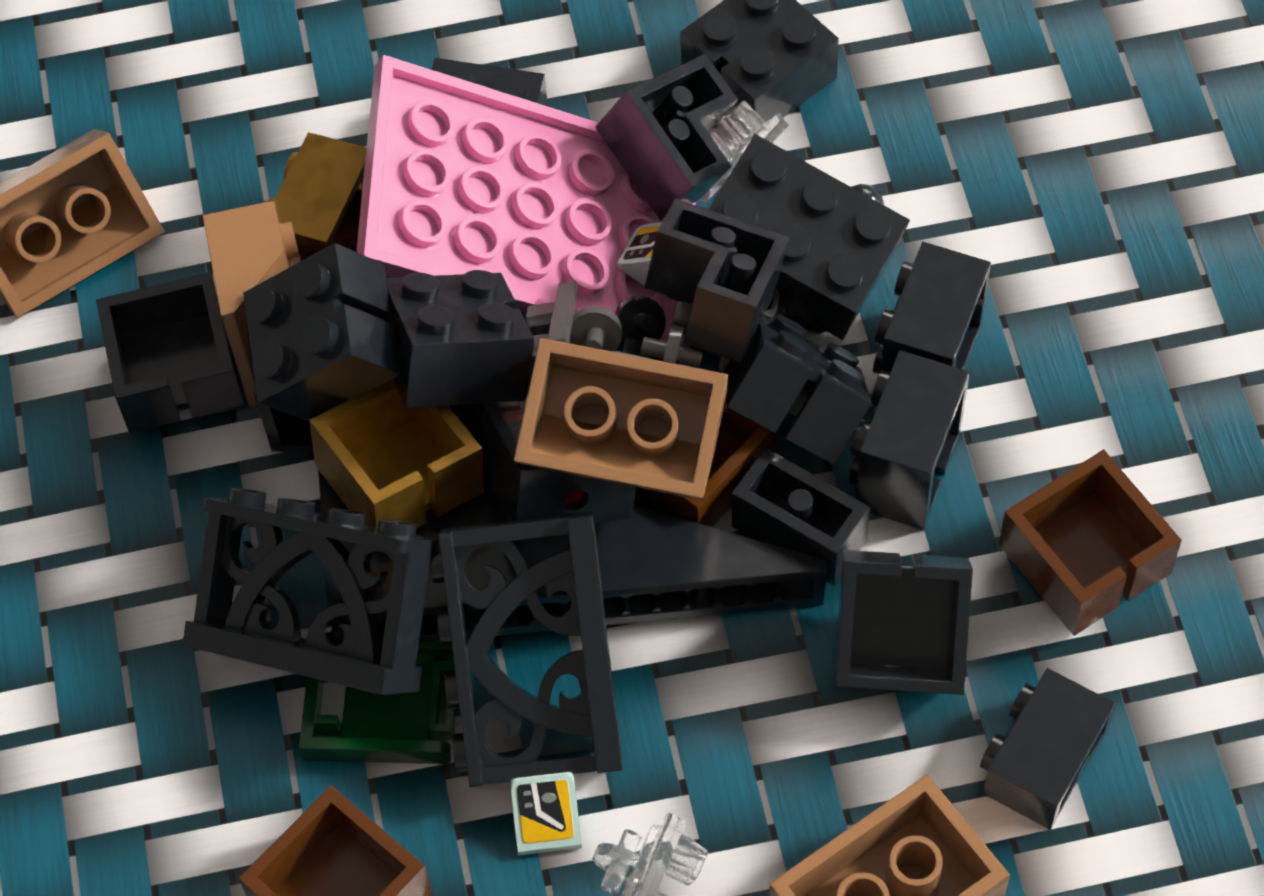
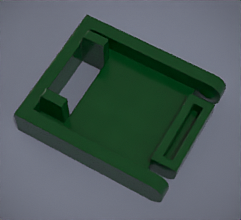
(387, 726)

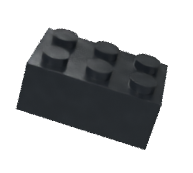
(834, 232)

